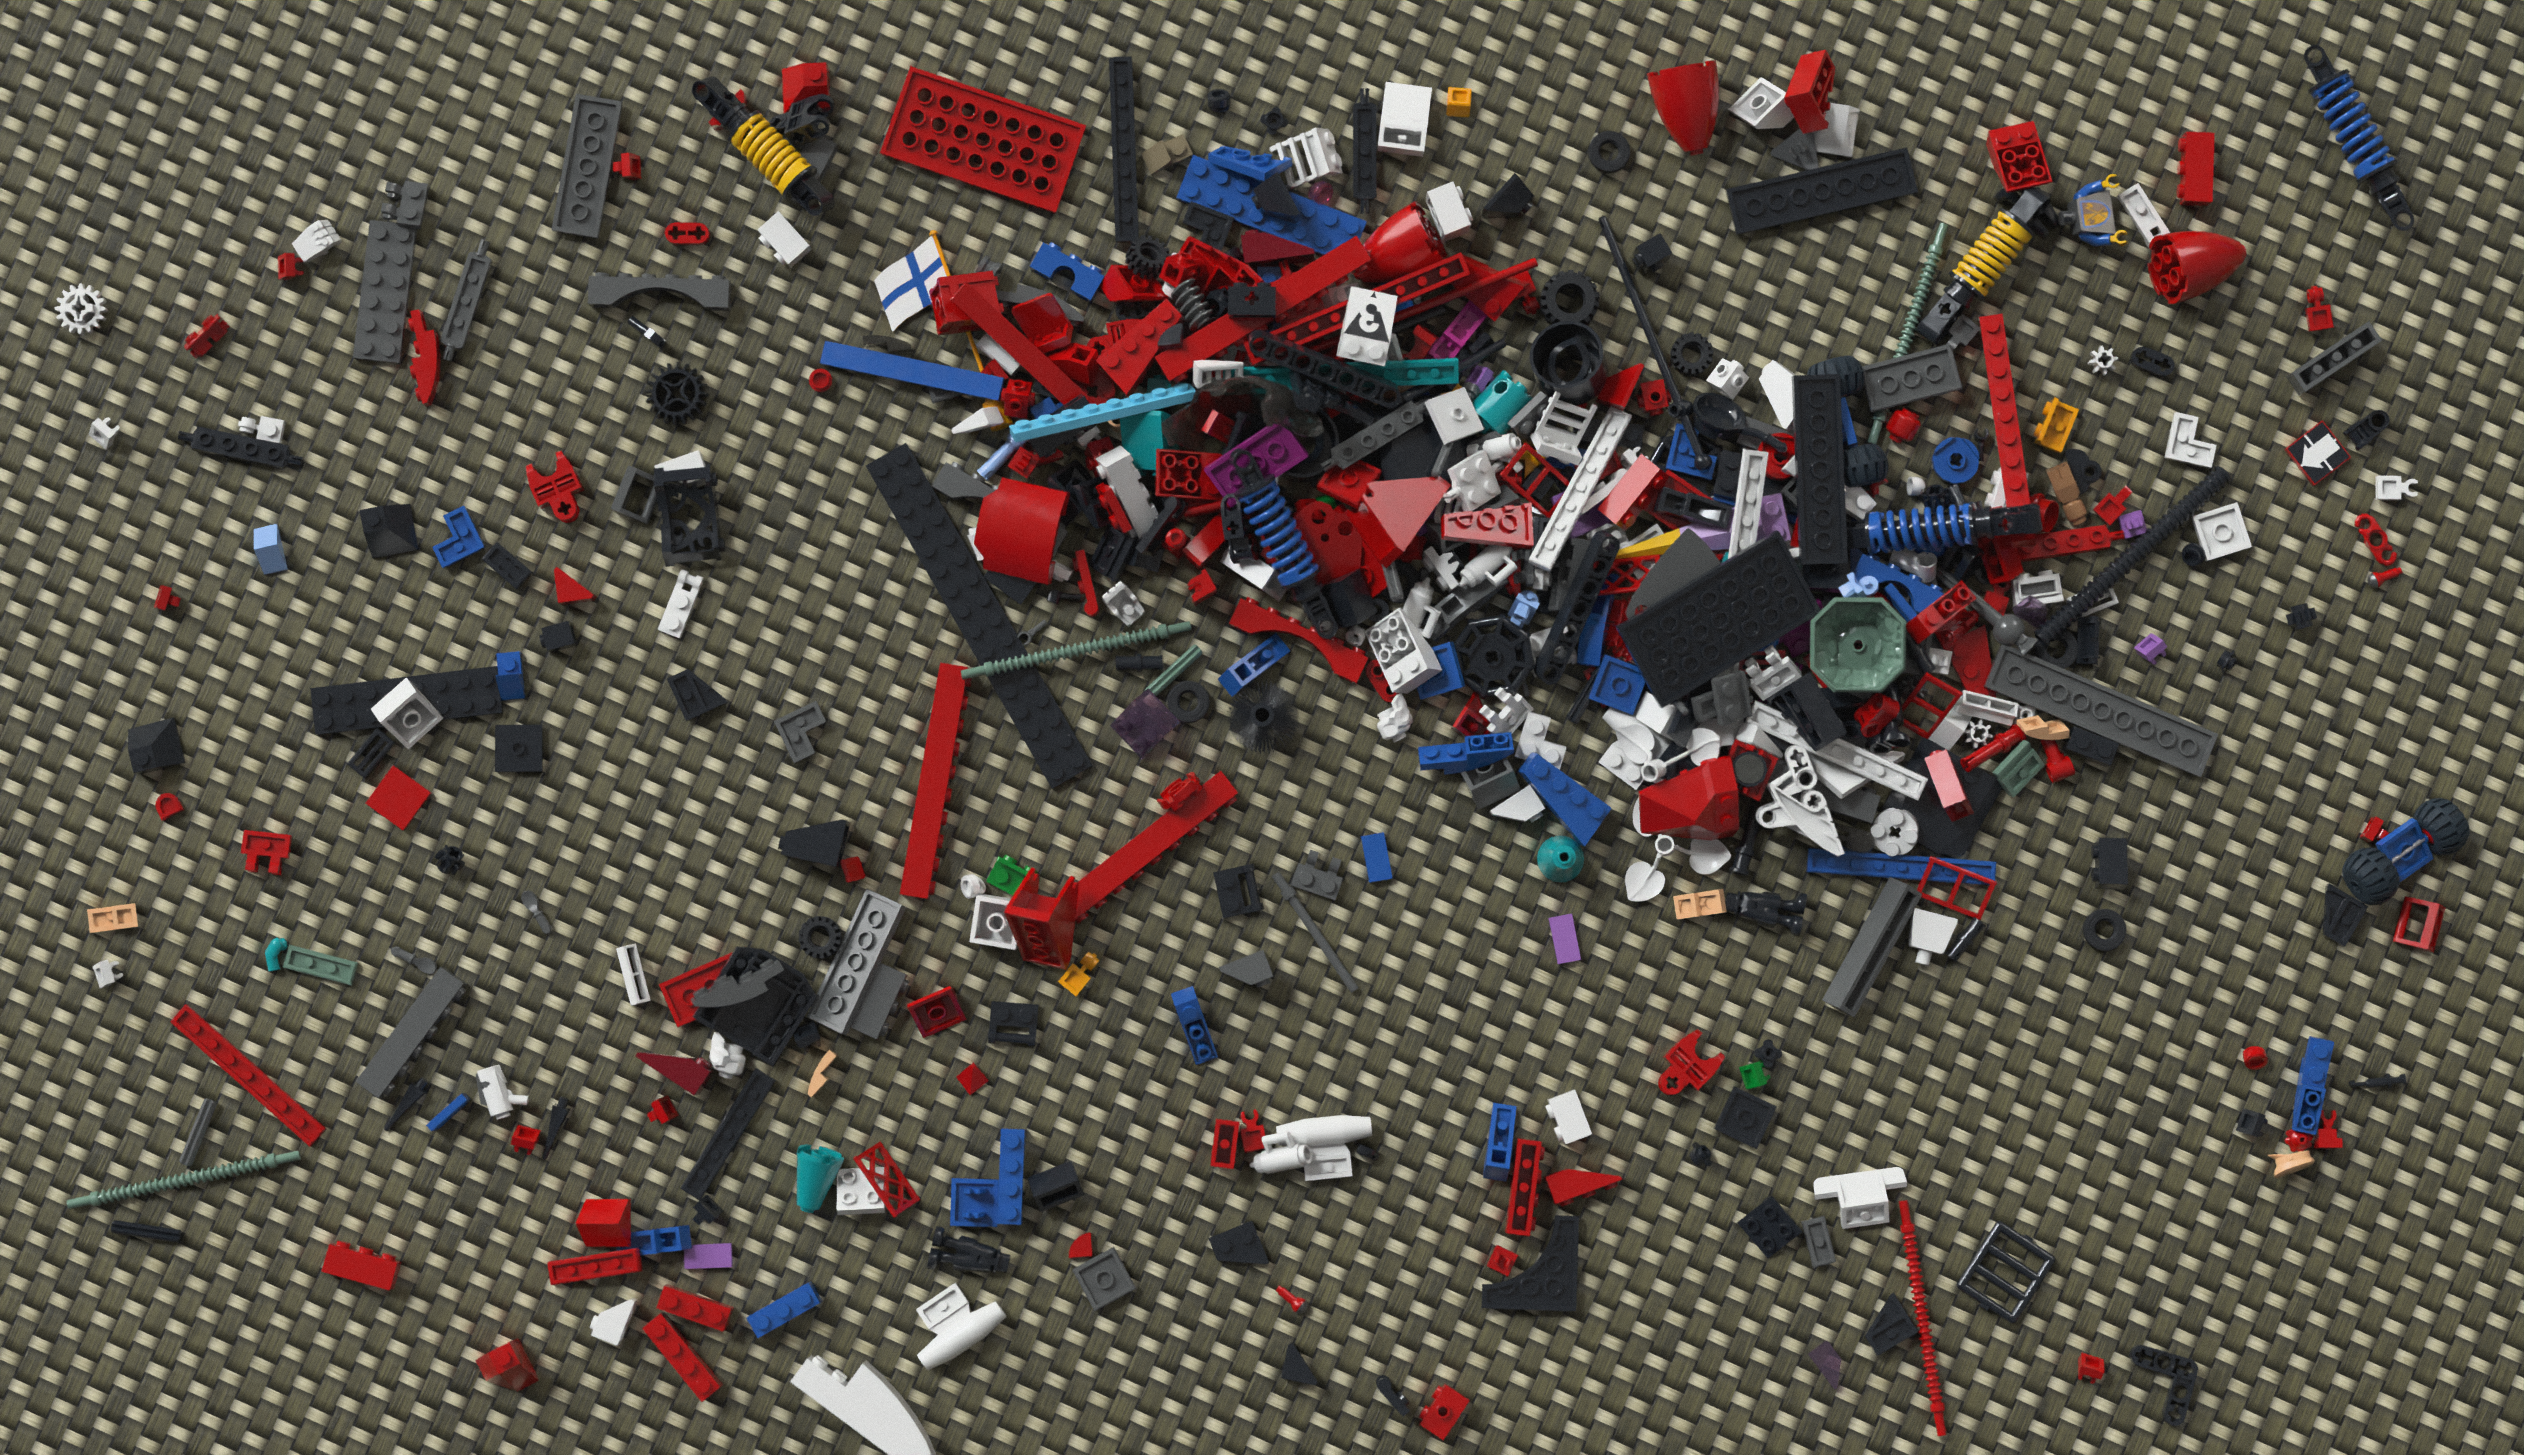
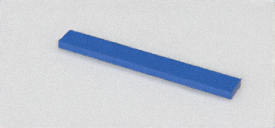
(912, 371)
(1895, 866)

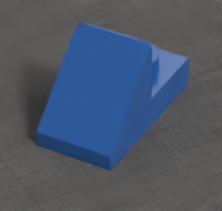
(510, 676)

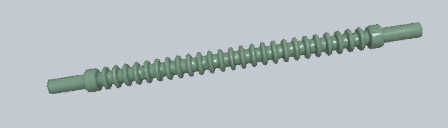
(1935, 250)
(1162, 631)
(96, 1198)

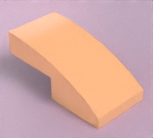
(2037, 728)
(1700, 904)
(112, 918)
(819, 1079)

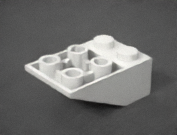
(1404, 119)
(1402, 652)

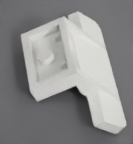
(1861, 1194)

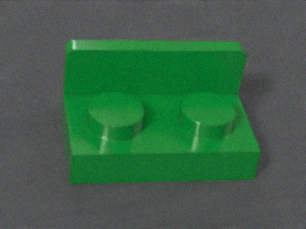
(1007, 874)

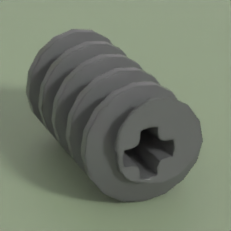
(1191, 306)

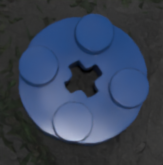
(1969, 460)

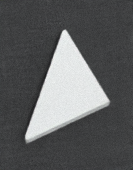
(1838, 778)

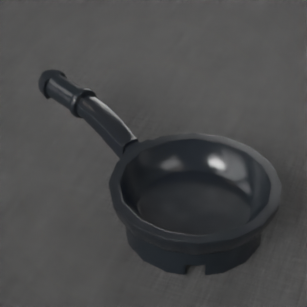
(1722, 417)

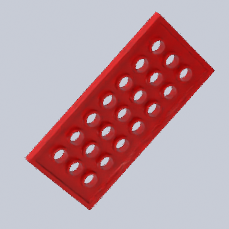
(984, 102)

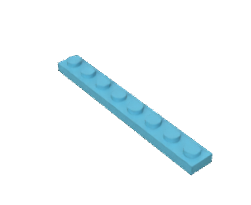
(1107, 411)

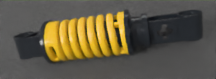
(764, 147)
(1974, 273)

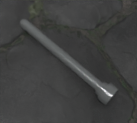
(1473, 392)

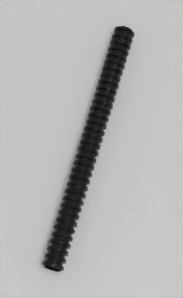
(2132, 556)

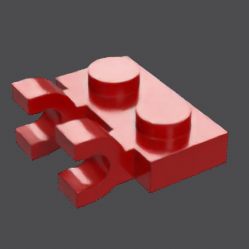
(267, 845)

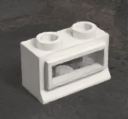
(2043, 587)

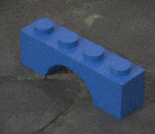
(1919, 593)
(1011, 1176)

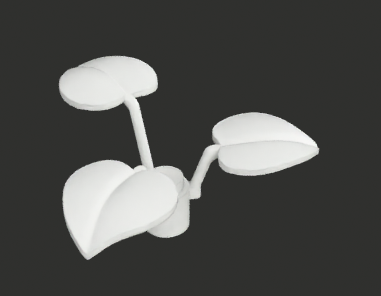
(1639, 741)
(1646, 882)

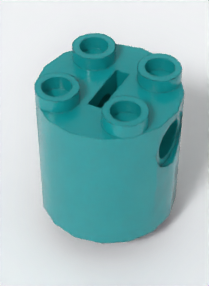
(1500, 403)

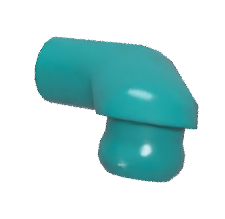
(272, 952)

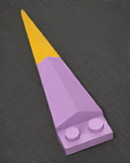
(1771, 518)

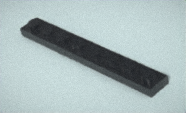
(1123, 149)

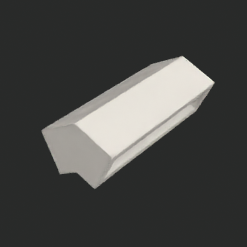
(1986, 707)

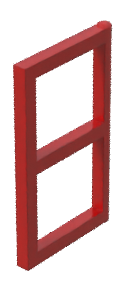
(1548, 467)
(1941, 714)
(1962, 872)

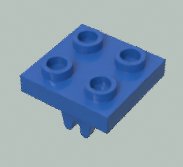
(974, 1202)

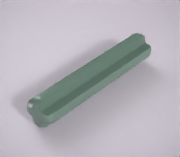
(1175, 670)

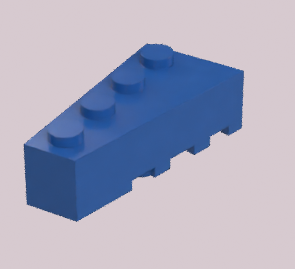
(1570, 802)

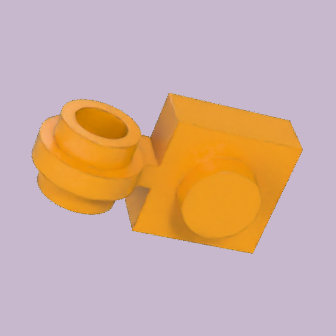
(1075, 977)

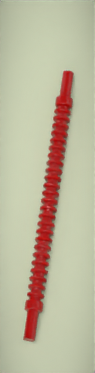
(1937, 1407)

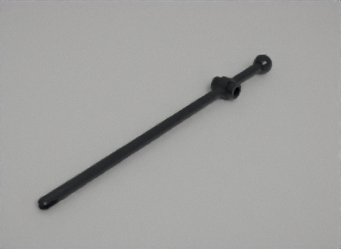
(1679, 408)

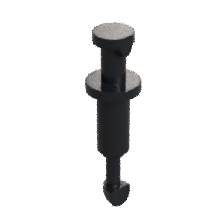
(2380, 1082)

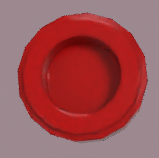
(2255, 1057)

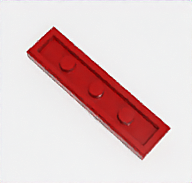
(594, 1266)

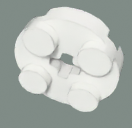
(1897, 818)

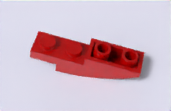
(427, 366)

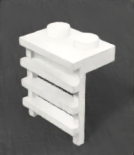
(1319, 153)
(1557, 441)

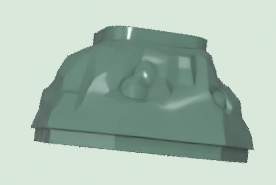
(1833, 641)

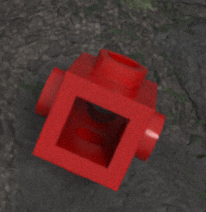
(1179, 268)
(1656, 389)
(1018, 398)
(1096, 449)

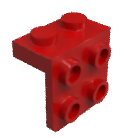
(1044, 323)

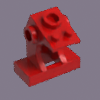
(1423, 343)

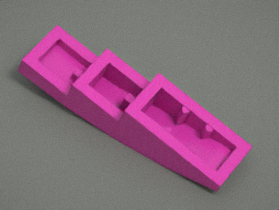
(1458, 333)

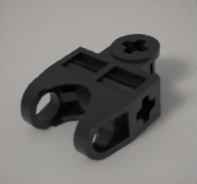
(802, 121)
(1242, 533)

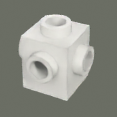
(1728, 378)

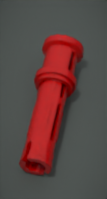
(2001, 744)

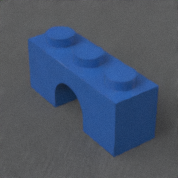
(1051, 260)
(784, 1309)

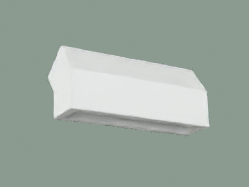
(629, 975)

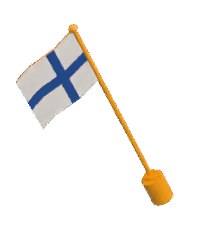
(906, 289)

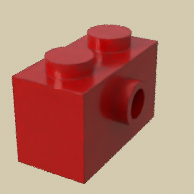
(1443, 1411)

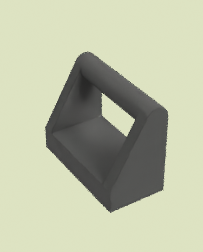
(625, 491)

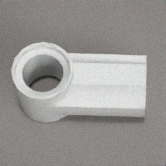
(1920, 564)

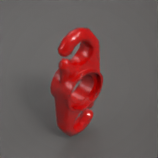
(2375, 550)

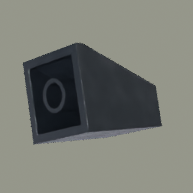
(817, 843)

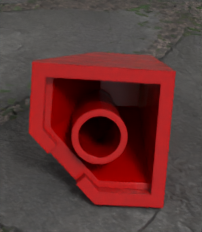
(508, 1366)

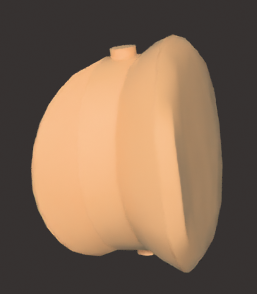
(2291, 1163)

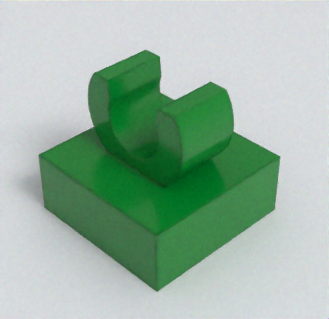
(1753, 1075)

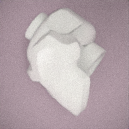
(1395, 720)
(726, 1057)

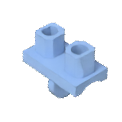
(1866, 587)
(1523, 608)

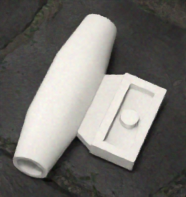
(1615, 758)
(1327, 1143)
(956, 1327)

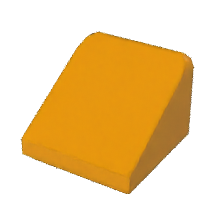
(1458, 102)

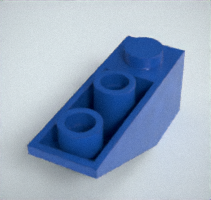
(1194, 1025)

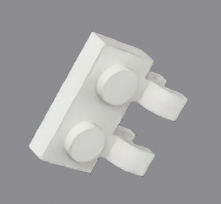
(1773, 678)
(1510, 717)

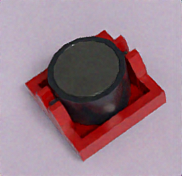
(1751, 768)

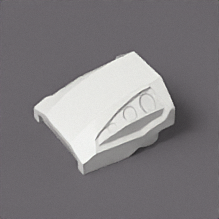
(1840, 133)

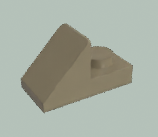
(1166, 154)

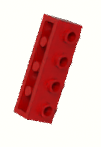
(1523, 1187)

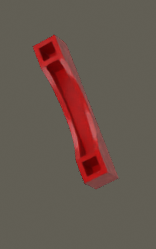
(1254, 620)

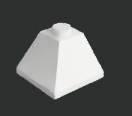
(1763, 106)

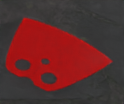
(1338, 554)

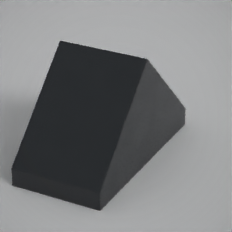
(1296, 1368)

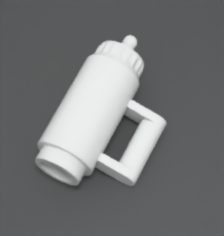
(1485, 564)
(1417, 606)
(1281, 1158)

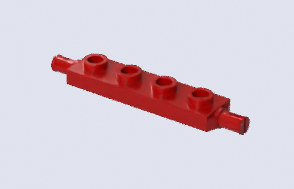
(2070, 542)

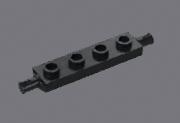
(1364, 151)
(240, 448)

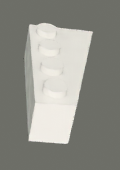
(1132, 495)

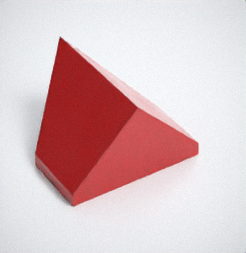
(1470, 720)

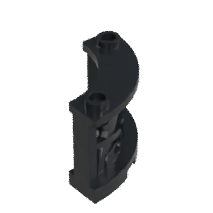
(672, 542)

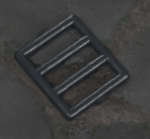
(2023, 1297)

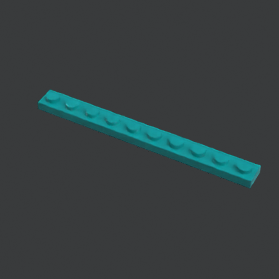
(1400, 372)

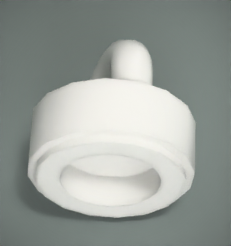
(972, 886)

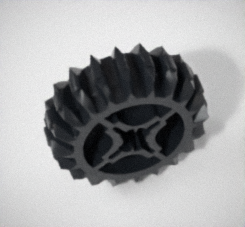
(683, 385)

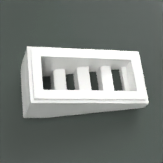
(1209, 366)
(981, 419)
(1755, 736)

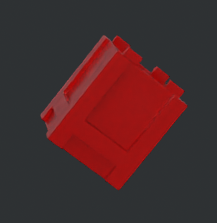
(947, 314)

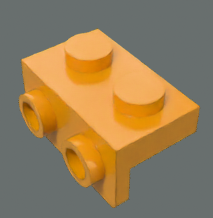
(2056, 425)

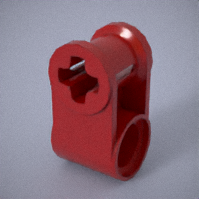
(1876, 712)

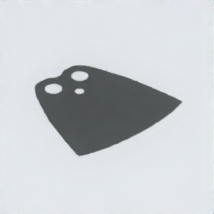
(1679, 565)

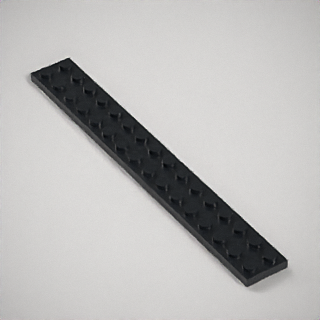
(978, 614)

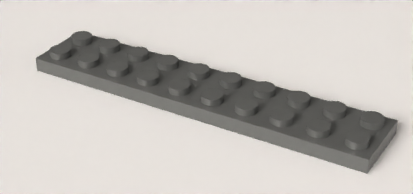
(2101, 710)

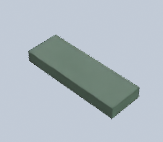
(320, 965)

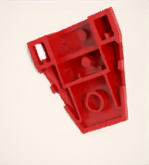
(1217, 268)
(1694, 804)

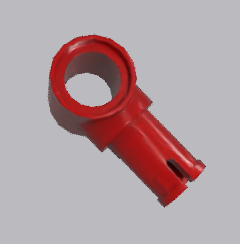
(2057, 766)

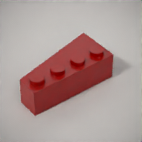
(1136, 351)

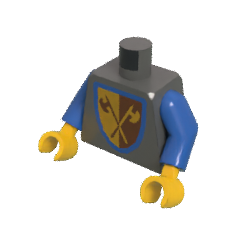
(2092, 215)

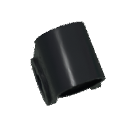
(2364, 431)

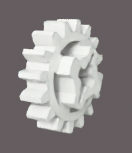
(72, 308)

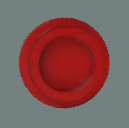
(820, 380)

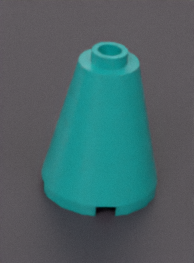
(1550, 863)
(815, 1175)

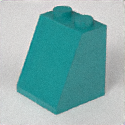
(1142, 436)

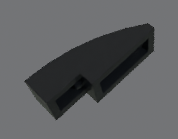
(1692, 508)

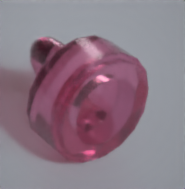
(1321, 192)

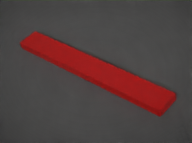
(1017, 344)
(248, 1075)

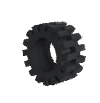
(1148, 247)
(1691, 340)
(834, 937)

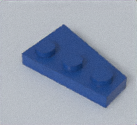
(1240, 160)

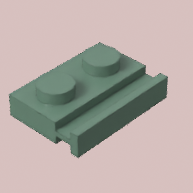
(2018, 768)

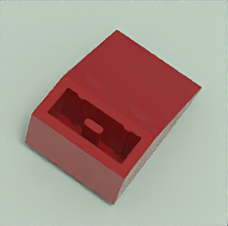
(2018, 157)
(1184, 477)

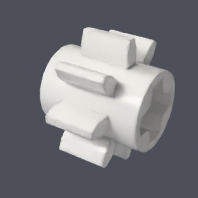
(2098, 366)
(1983, 736)

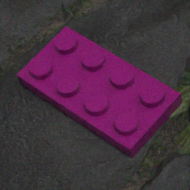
(1273, 450)

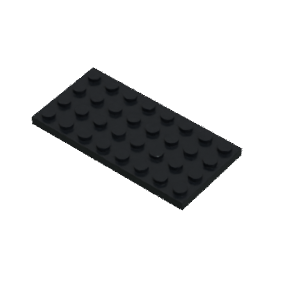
(1718, 619)

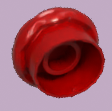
(2049, 511)

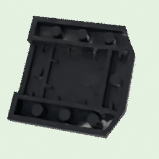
(1417, 449)
(1935, 827)
(767, 1020)

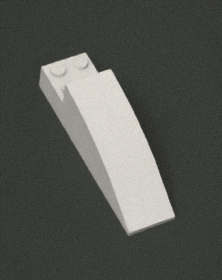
(867, 1405)

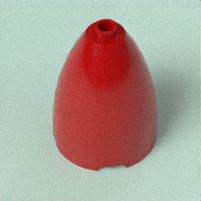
(1687, 103)
(1402, 246)
(2192, 263)

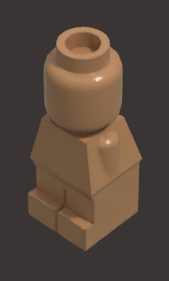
(2067, 492)

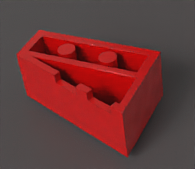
(1495, 298)

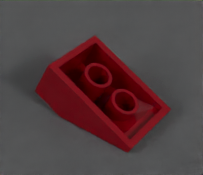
(1269, 250)
(686, 1072)

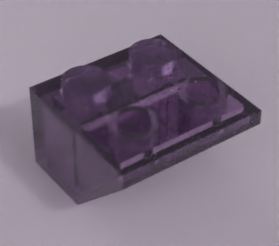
(1145, 723)

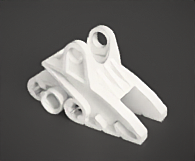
(1807, 820)

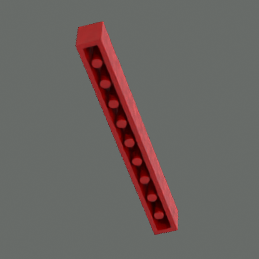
(1290, 294)
(1331, 319)
(2005, 419)
(934, 782)
(1151, 843)

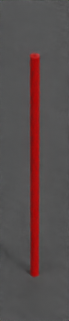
(1441, 299)

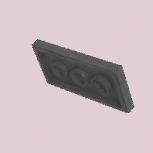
(1911, 378)

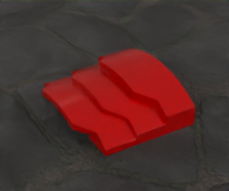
(1020, 529)

